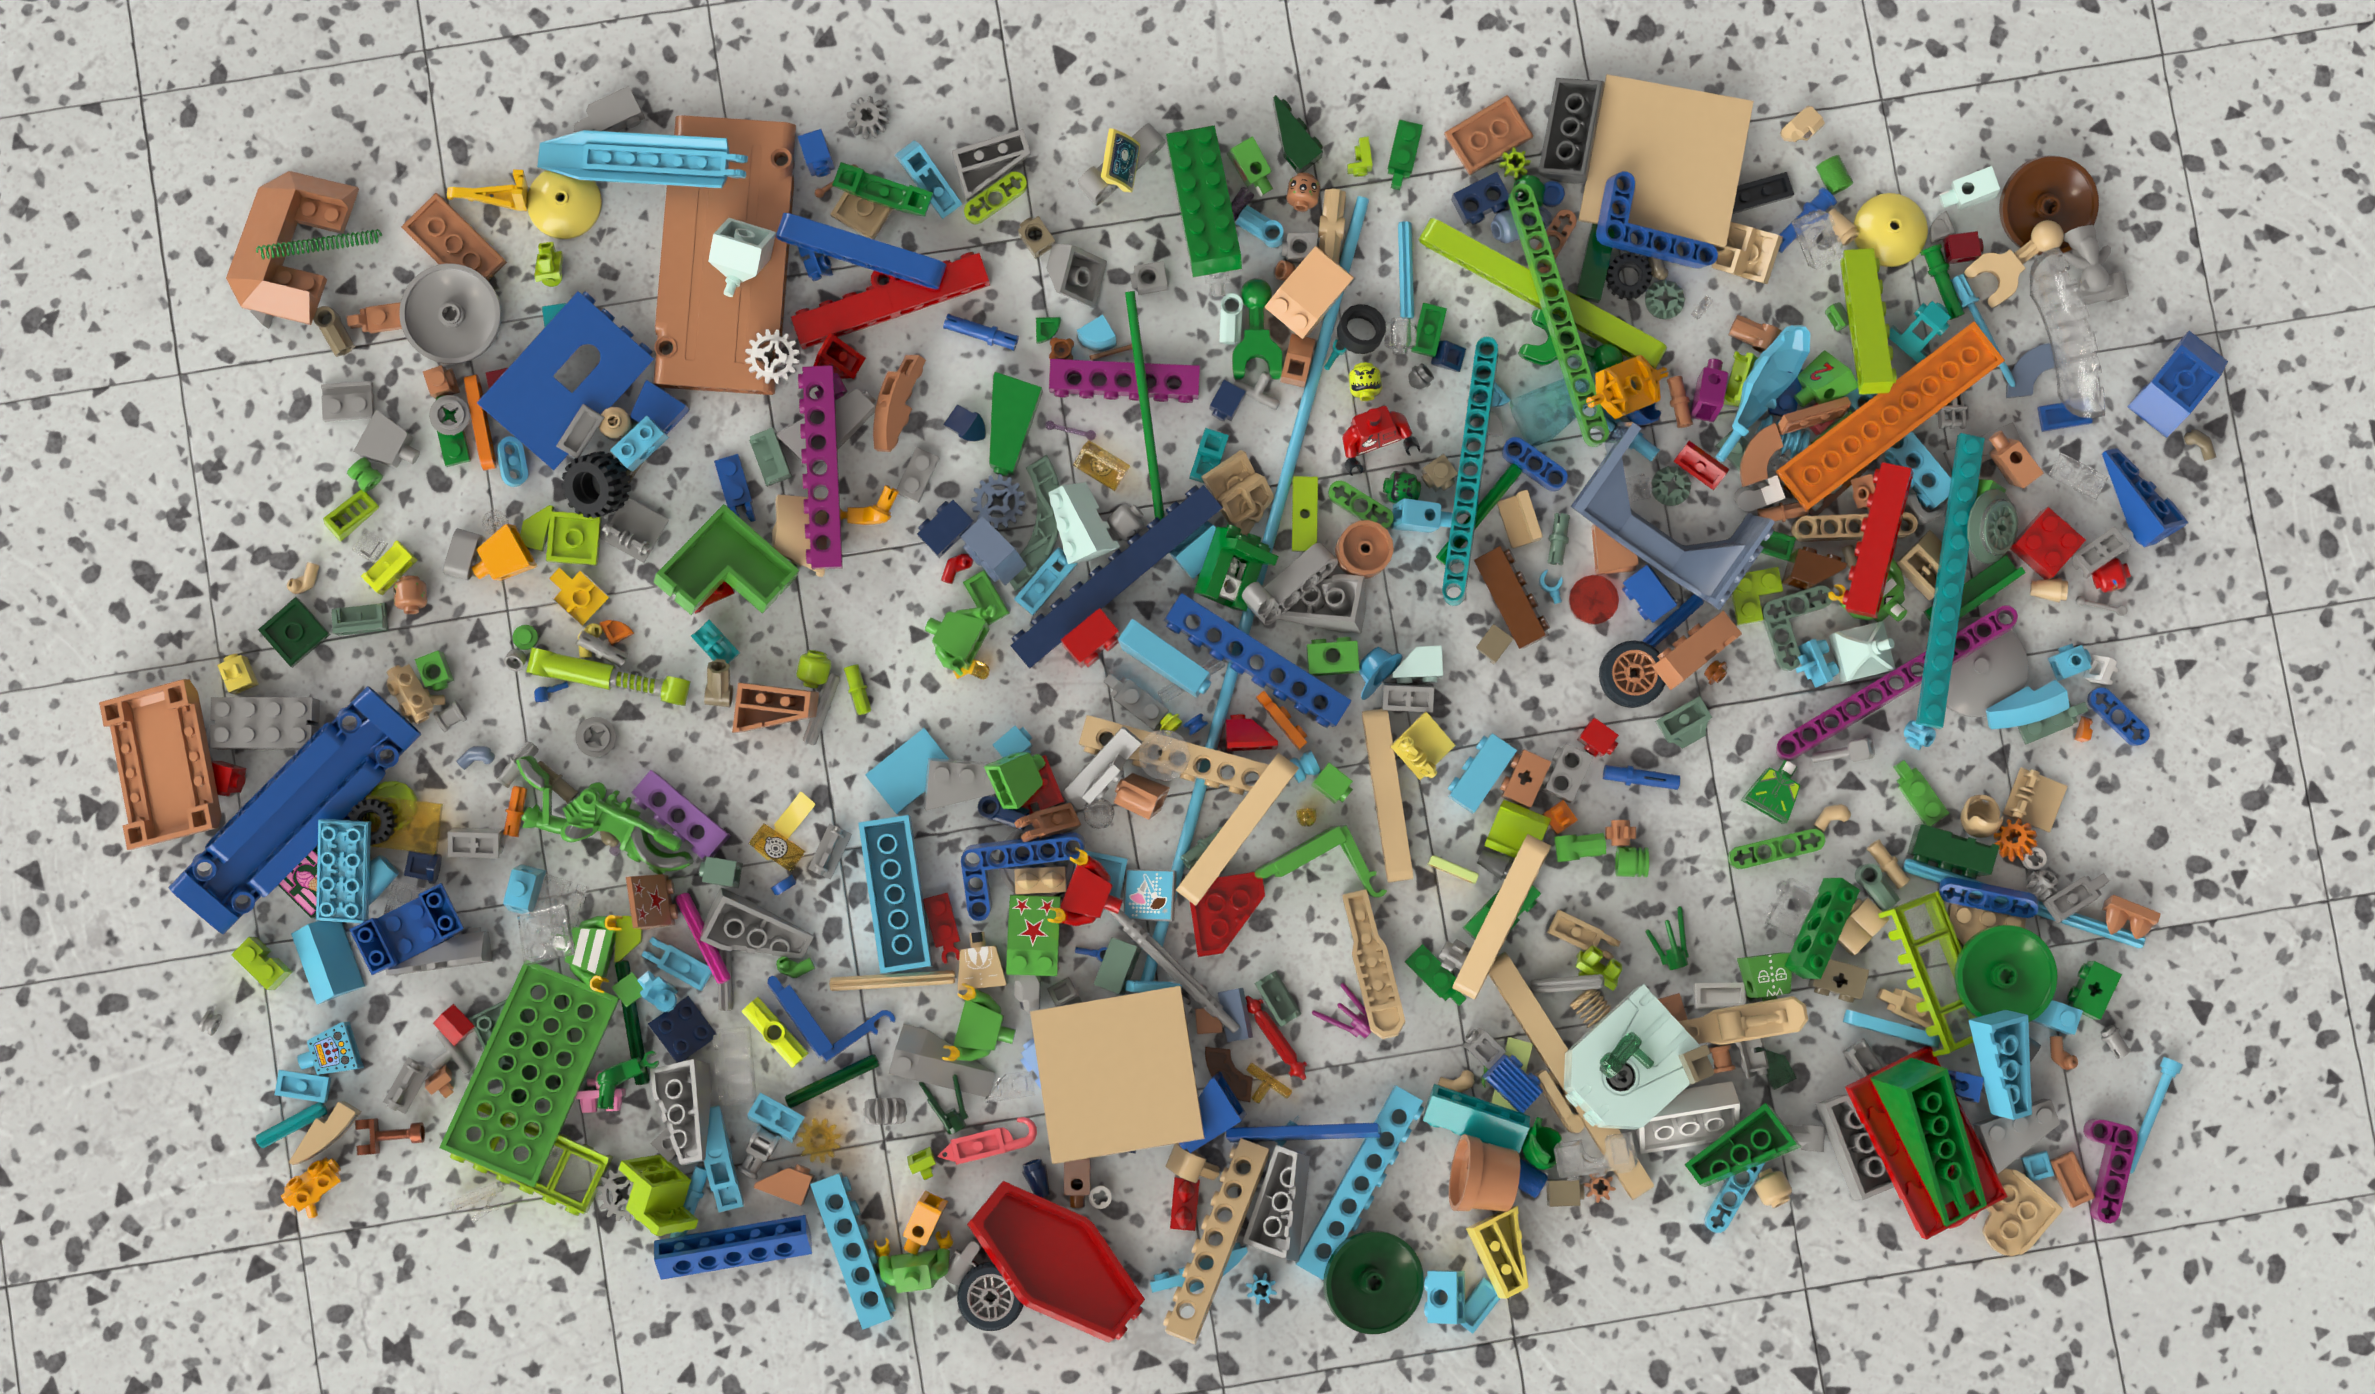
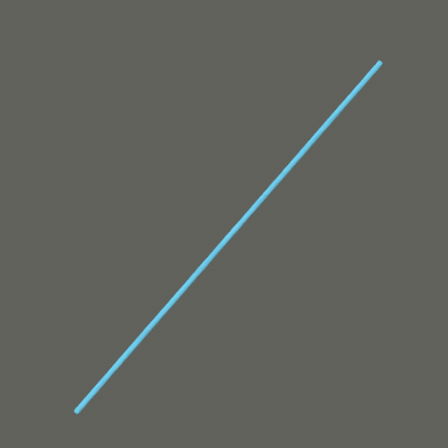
(1269, 539)

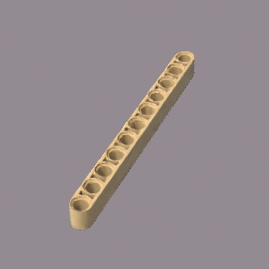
(1552, 1051)

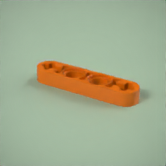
(480, 423)

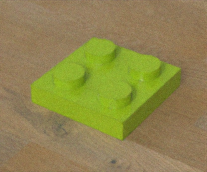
(573, 538)

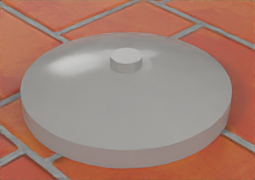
(450, 313)
(1987, 673)

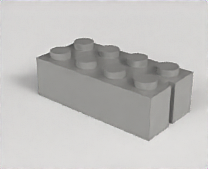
(262, 722)

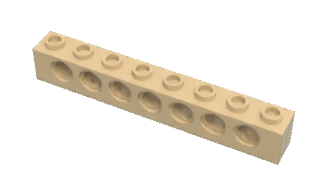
(1095, 728)
(1190, 1328)

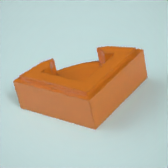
(615, 631)
(2084, 732)

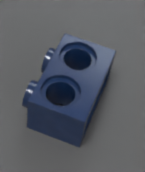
(1477, 193)

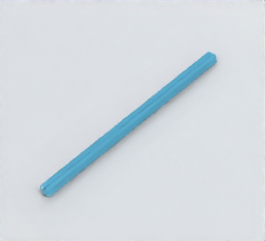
(2076, 920)

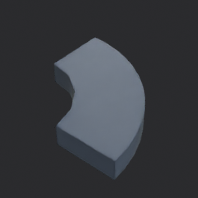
(2028, 369)

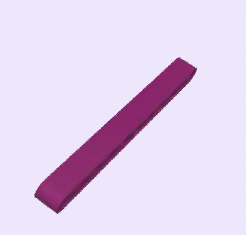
(1888, 693)

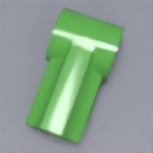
(1574, 847)

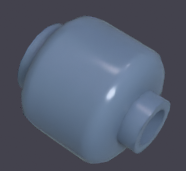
(1504, 227)

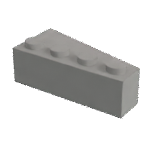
(1853, 1148)
(1280, 1205)

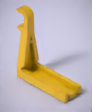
(505, 196)

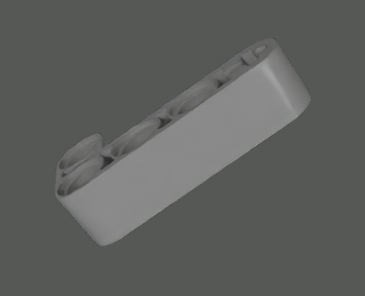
(1097, 189)
(1290, 585)

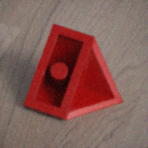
(839, 355)

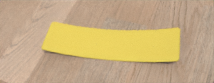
(792, 817)

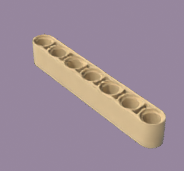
(1387, 795)
(1237, 829)
(1501, 916)

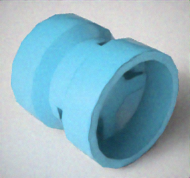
(1307, 765)

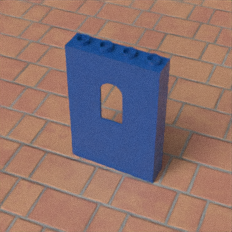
(536, 404)

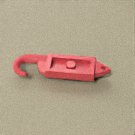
(987, 1143)

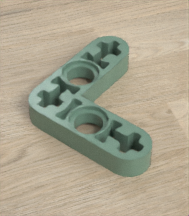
(1782, 622)

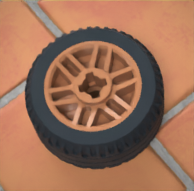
(1616, 669)

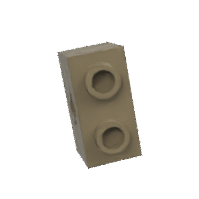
(1853, 979)

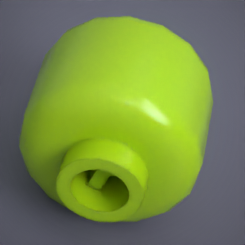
(813, 668)

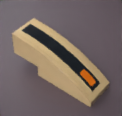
(325, 1132)

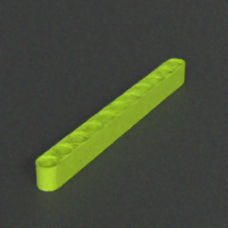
(1519, 282)

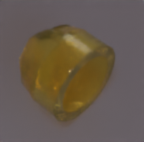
(1306, 816)

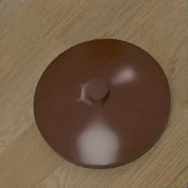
(2047, 190)

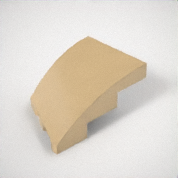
(1748, 253)
(1239, 491)
(789, 530)

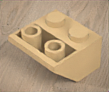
(1922, 563)

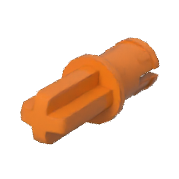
(515, 811)

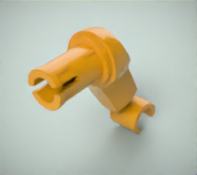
(874, 514)

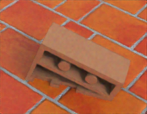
(1695, 650)
(768, 706)

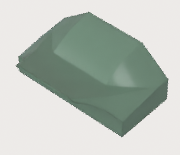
(1685, 723)

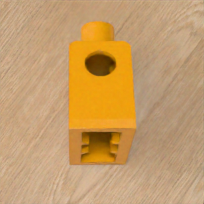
(503, 555)
(927, 1215)

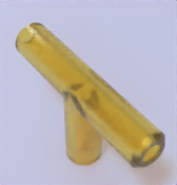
(1267, 1083)

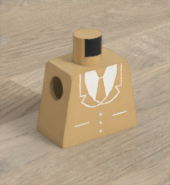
(980, 965)

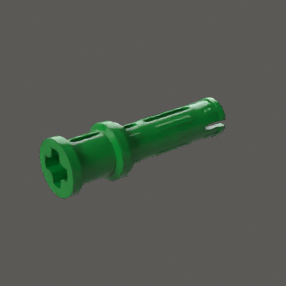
(1939, 270)

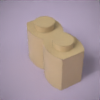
(1861, 926)

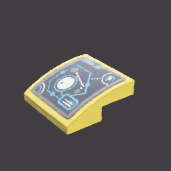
(1120, 160)

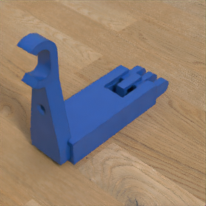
(811, 1030)

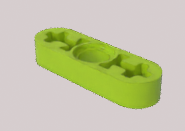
(976, 202)

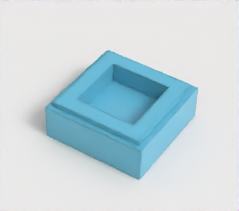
(2037, 1166)

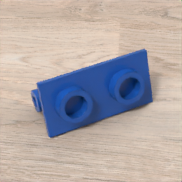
(816, 265)

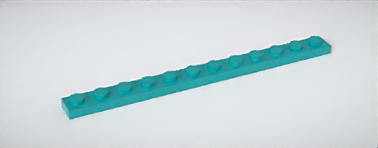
(1949, 582)

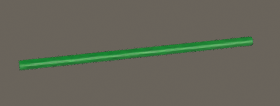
(1144, 404)

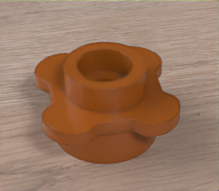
(1066, 344)
(1716, 671)

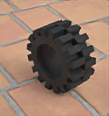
(1639, 266)
(385, 814)

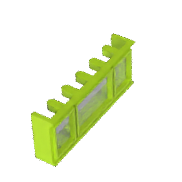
(1933, 954)
(569, 1174)

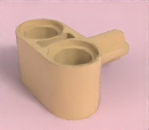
(1190, 1165)

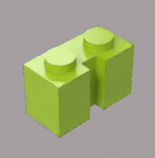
(267, 971)

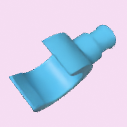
(1554, 591)

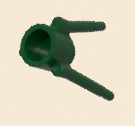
(951, 1119)

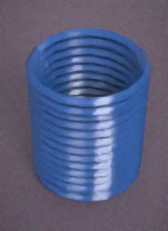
(1531, 1179)

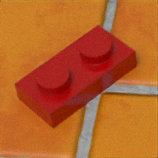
(1701, 465)

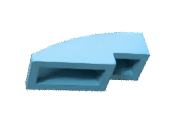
(2028, 706)

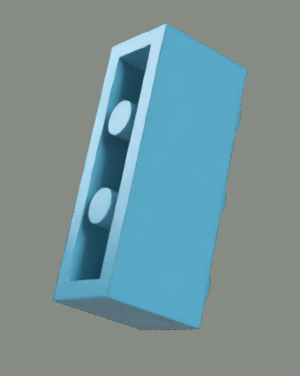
(1481, 772)

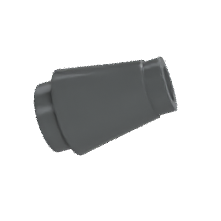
(1495, 863)

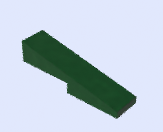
(1594, 267)

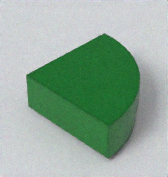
(1046, 328)

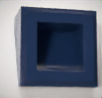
(1449, 356)

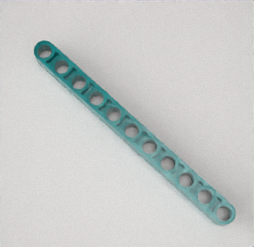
(1467, 459)

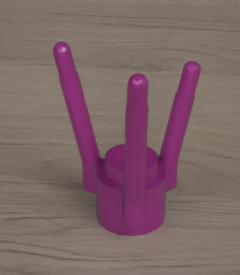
(1359, 1022)

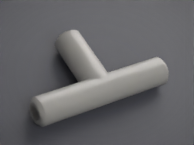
(1257, 391)
(451, 1053)

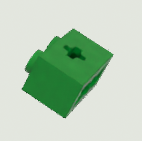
(2103, 981)

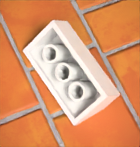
(1692, 1119)

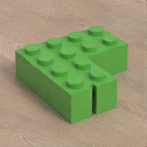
(730, 553)

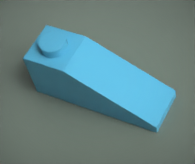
(928, 177)
(2060, 1018)

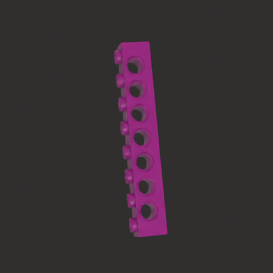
(824, 378)

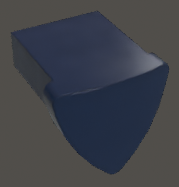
(966, 424)
(423, 866)

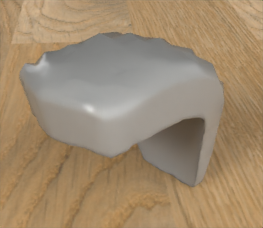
(1915, 509)

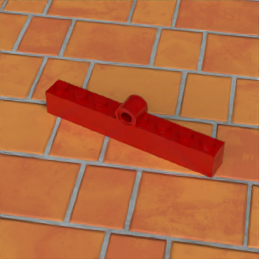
(886, 301)

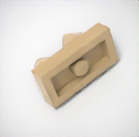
(1040, 880)

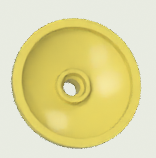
(565, 218)
(1891, 245)

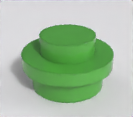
(525, 637)

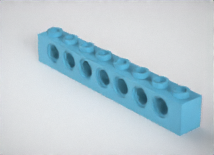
(1398, 1099)

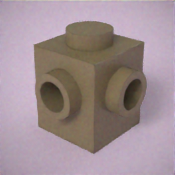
(1439, 474)

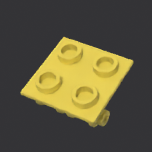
(1423, 746)

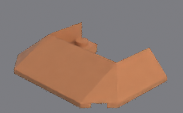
(273, 219)

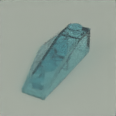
(1545, 411)

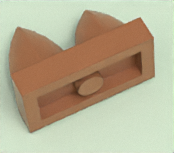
(2120, 910)

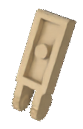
(1579, 933)
(1559, 1102)

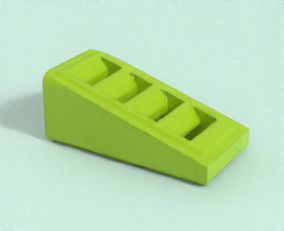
(355, 521)

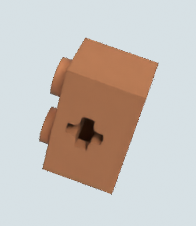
(1525, 793)

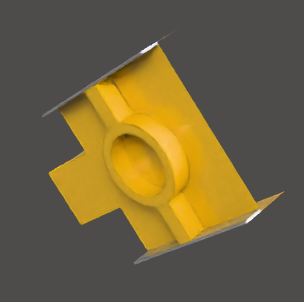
(578, 596)

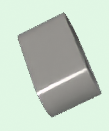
(462, 554)

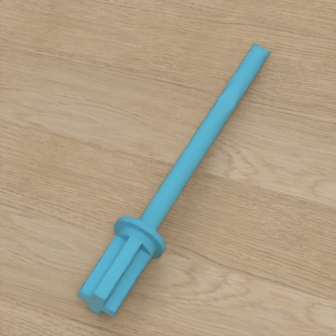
(1968, 300)

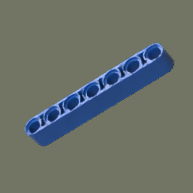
(860, 251)

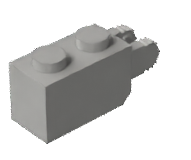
(612, 113)

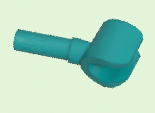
(1334, 355)

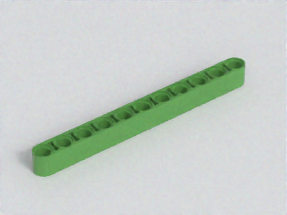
(1560, 303)

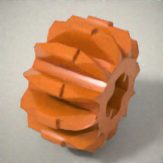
(2025, 840)

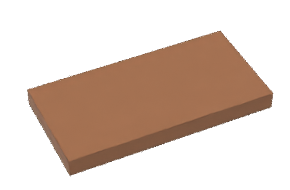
(451, 238)

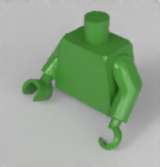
(960, 636)

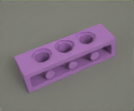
(645, 795)

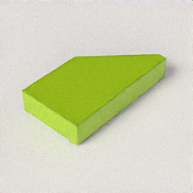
(536, 528)
(627, 938)

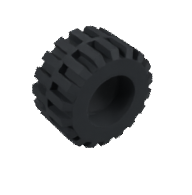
(580, 488)

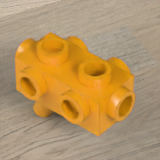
(309, 1187)

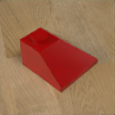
(1247, 735)

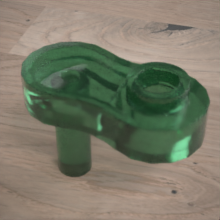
(1628, 1046)

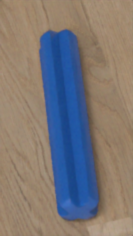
(1674, 620)

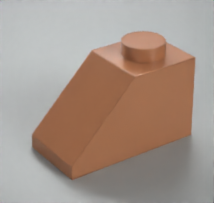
(788, 1184)

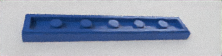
(1304, 1132)

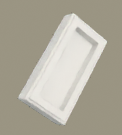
(1719, 995)

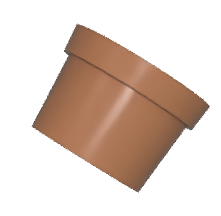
(1483, 1176)

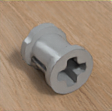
(450, 716)

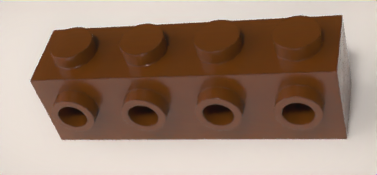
(1511, 597)

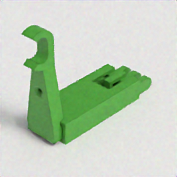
(1314, 848)

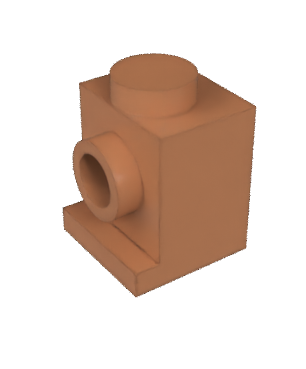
(441, 381)

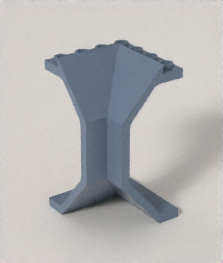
(1704, 569)

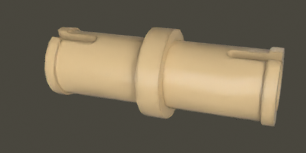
(1888, 864)

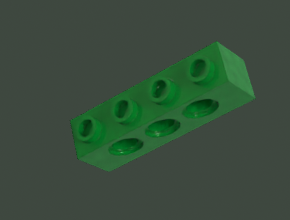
(1822, 928)

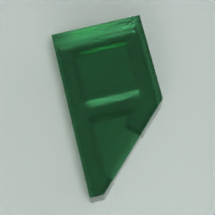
(1779, 1069)

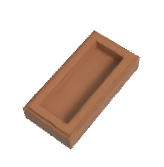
(2071, 1179)

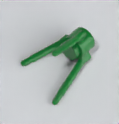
(1676, 956)

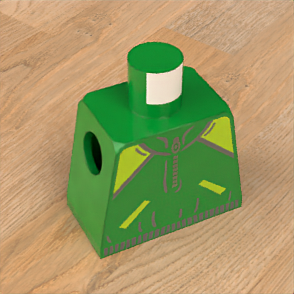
(1774, 792)

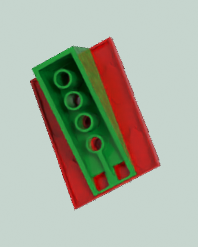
(1926, 1142)

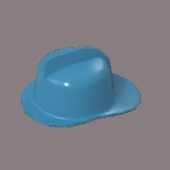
(1376, 668)

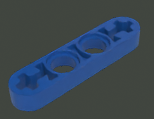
(1987, 901)

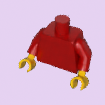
(1087, 893)

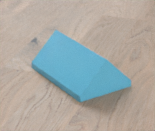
(327, 960)

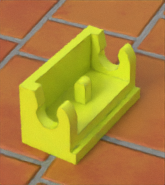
(389, 568)

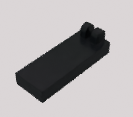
(1762, 192)

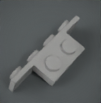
(1102, 769)

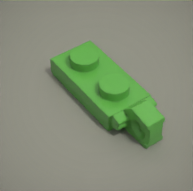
(1919, 794)

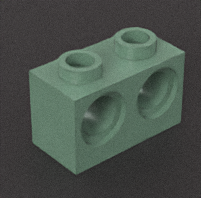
(721, 872)

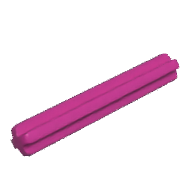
(696, 926)

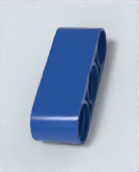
(1541, 475)

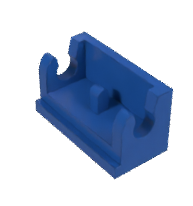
(1967, 1085)

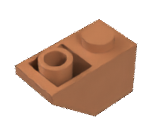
(1297, 360)

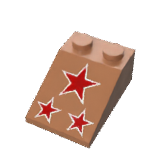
(651, 901)

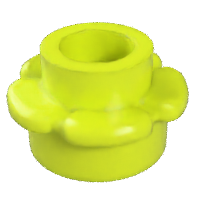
(1170, 722)

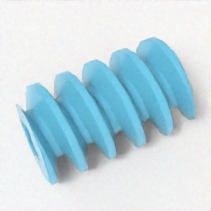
(1792, 440)

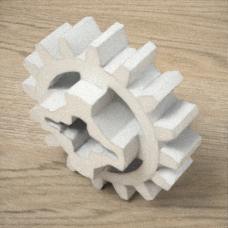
(760, 354)

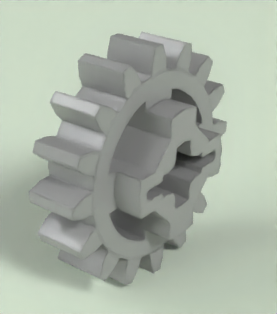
(614, 1186)

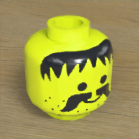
(1365, 381)

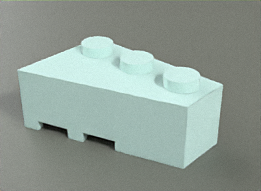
(1079, 524)

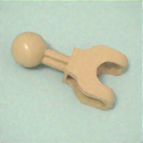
(2009, 265)

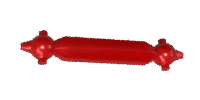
(1276, 1038)

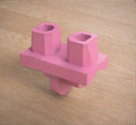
(588, 1098)

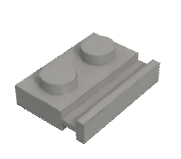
(347, 401)

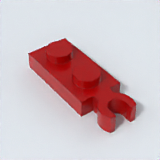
(942, 924)

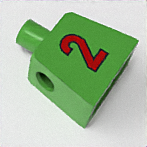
(1825, 380)

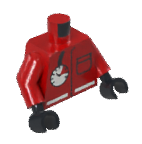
(1375, 430)

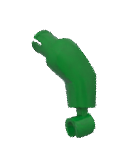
(619, 1073)

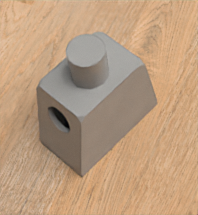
(386, 442)

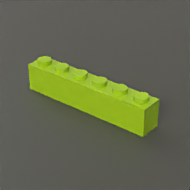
(1867, 321)

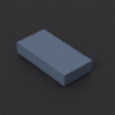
(1235, 1006)

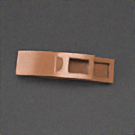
(891, 410)

